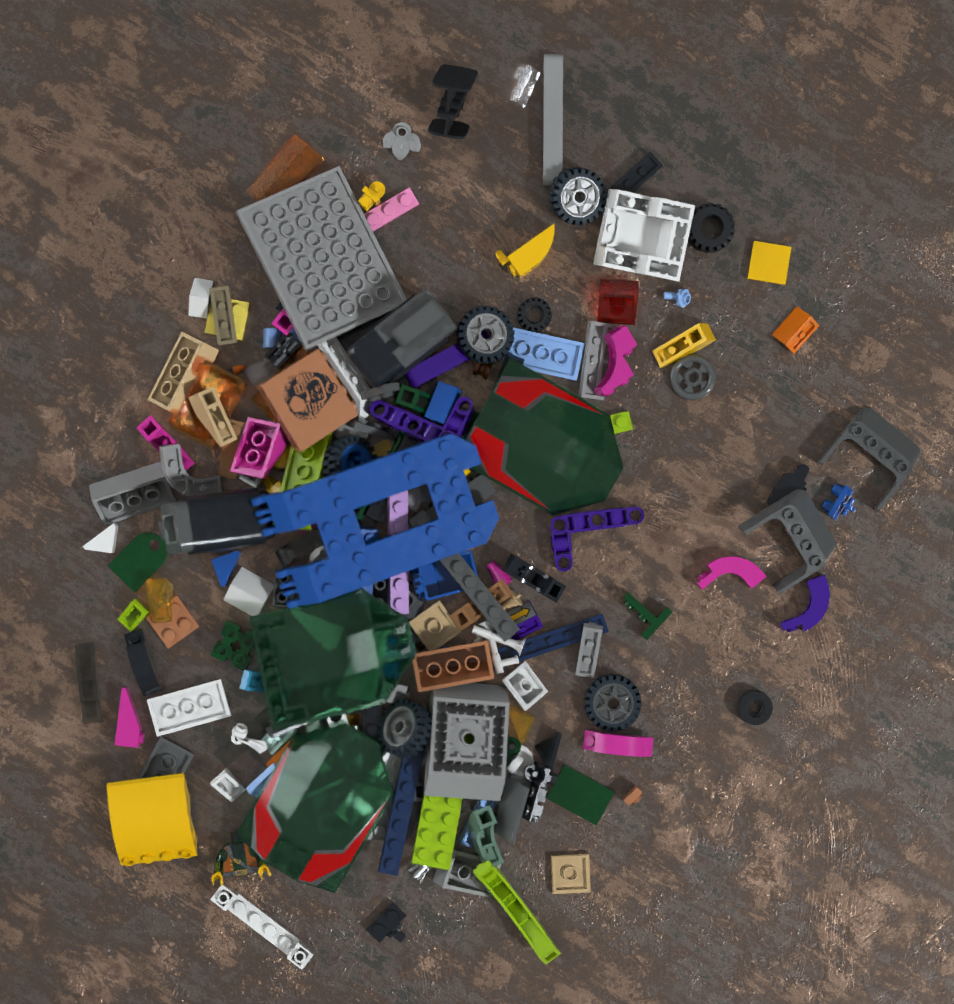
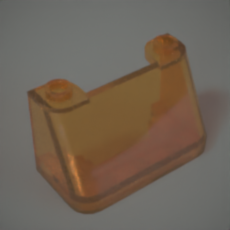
(229, 390)

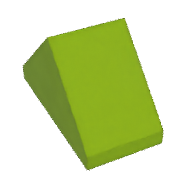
(134, 614)

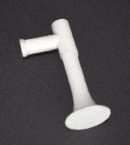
(484, 633)
(497, 662)

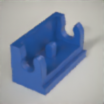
(442, 402)

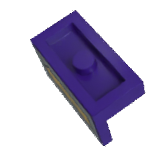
(525, 619)

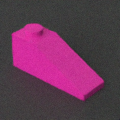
(129, 727)

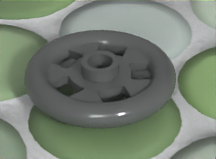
(705, 367)

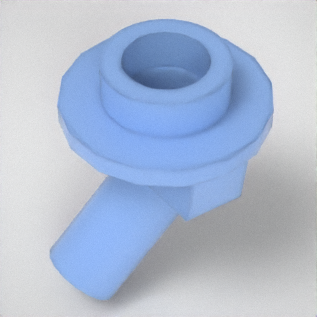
(682, 297)

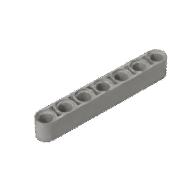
(552, 117)

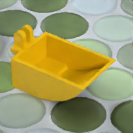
(529, 255)

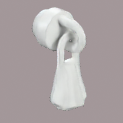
(240, 731)

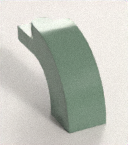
(482, 835)

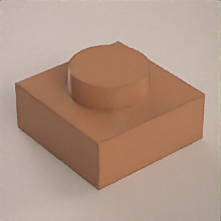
(633, 796)

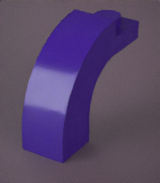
(817, 607)

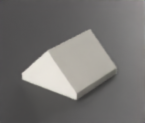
(248, 592)
(524, 685)

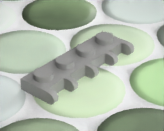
(593, 359)

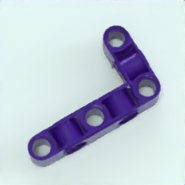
(401, 420)
(583, 522)

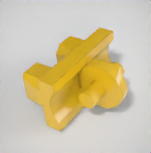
(372, 196)

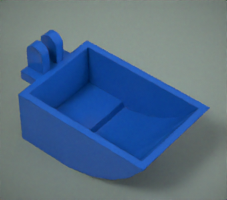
(434, 580)

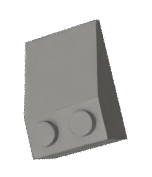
(461, 874)

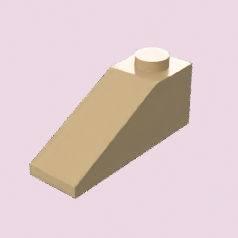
(213, 416)

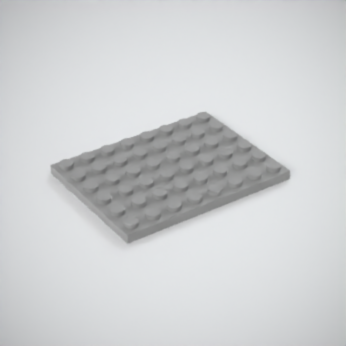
(321, 257)

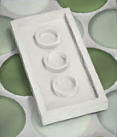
(189, 707)

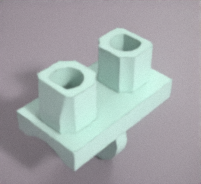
(276, 743)

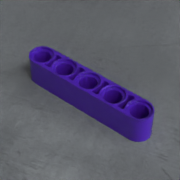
(437, 365)

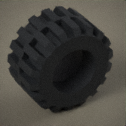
(727, 228)

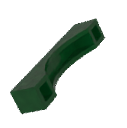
(419, 401)

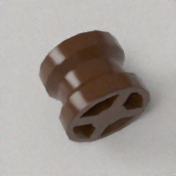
(482, 369)

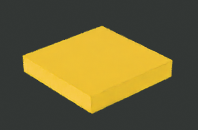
(769, 262)

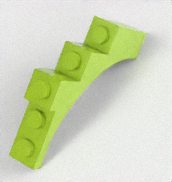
(518, 911)

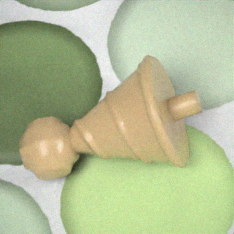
(512, 601)

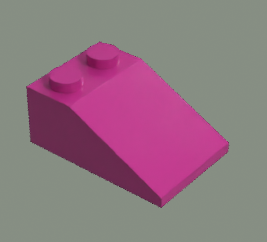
(259, 448)

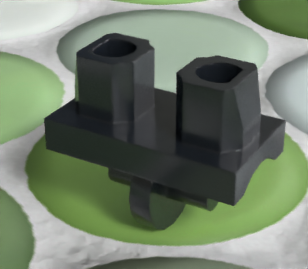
(283, 350)
(540, 774)

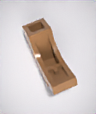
(469, 613)

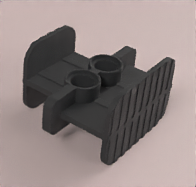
(457, 81)

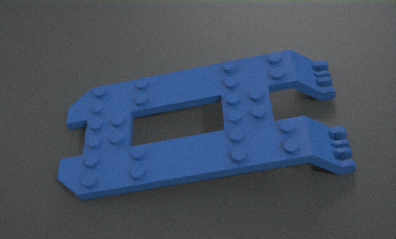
(332, 504)

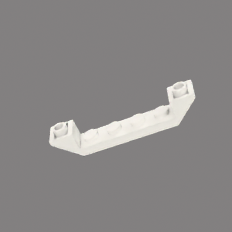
(348, 374)
(262, 923)

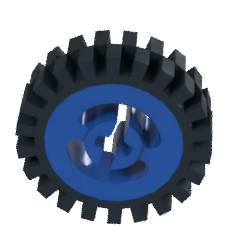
(341, 448)

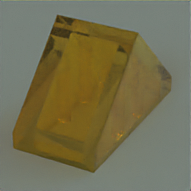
(522, 722)

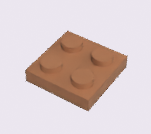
(180, 626)

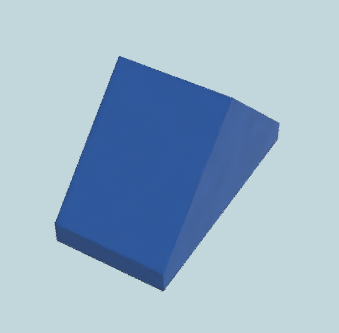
(225, 565)

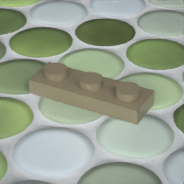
(223, 315)

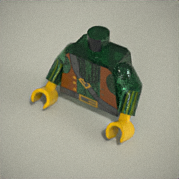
(236, 860)

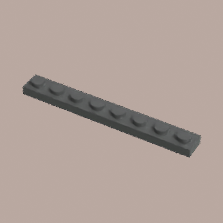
(474, 588)

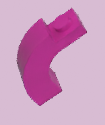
(744, 568)
(618, 744)

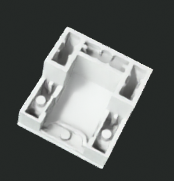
(644, 234)

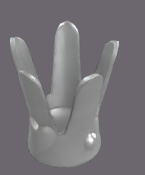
(421, 871)

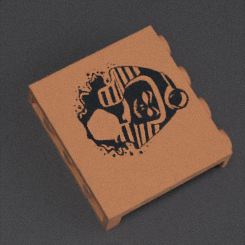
(308, 400)

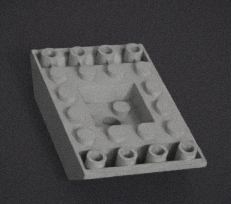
(461, 768)

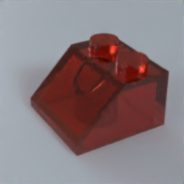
(618, 301)

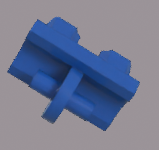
(843, 494)

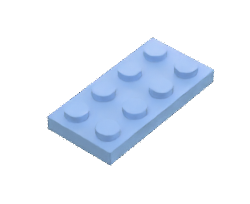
(548, 353)

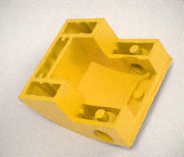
(151, 819)

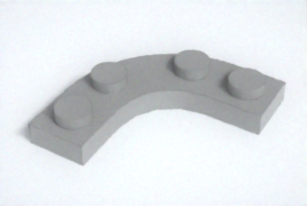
(180, 480)

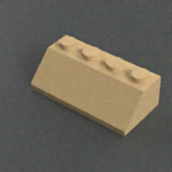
(179, 372)

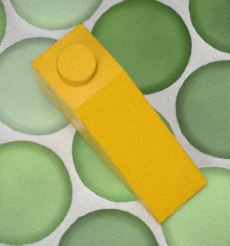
(684, 344)

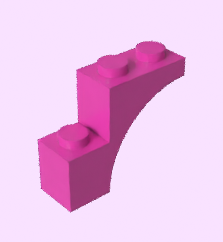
(618, 373)

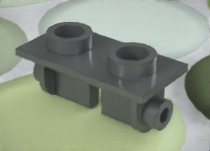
(532, 810)

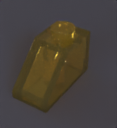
(159, 599)

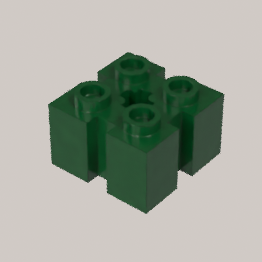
(224, 648)

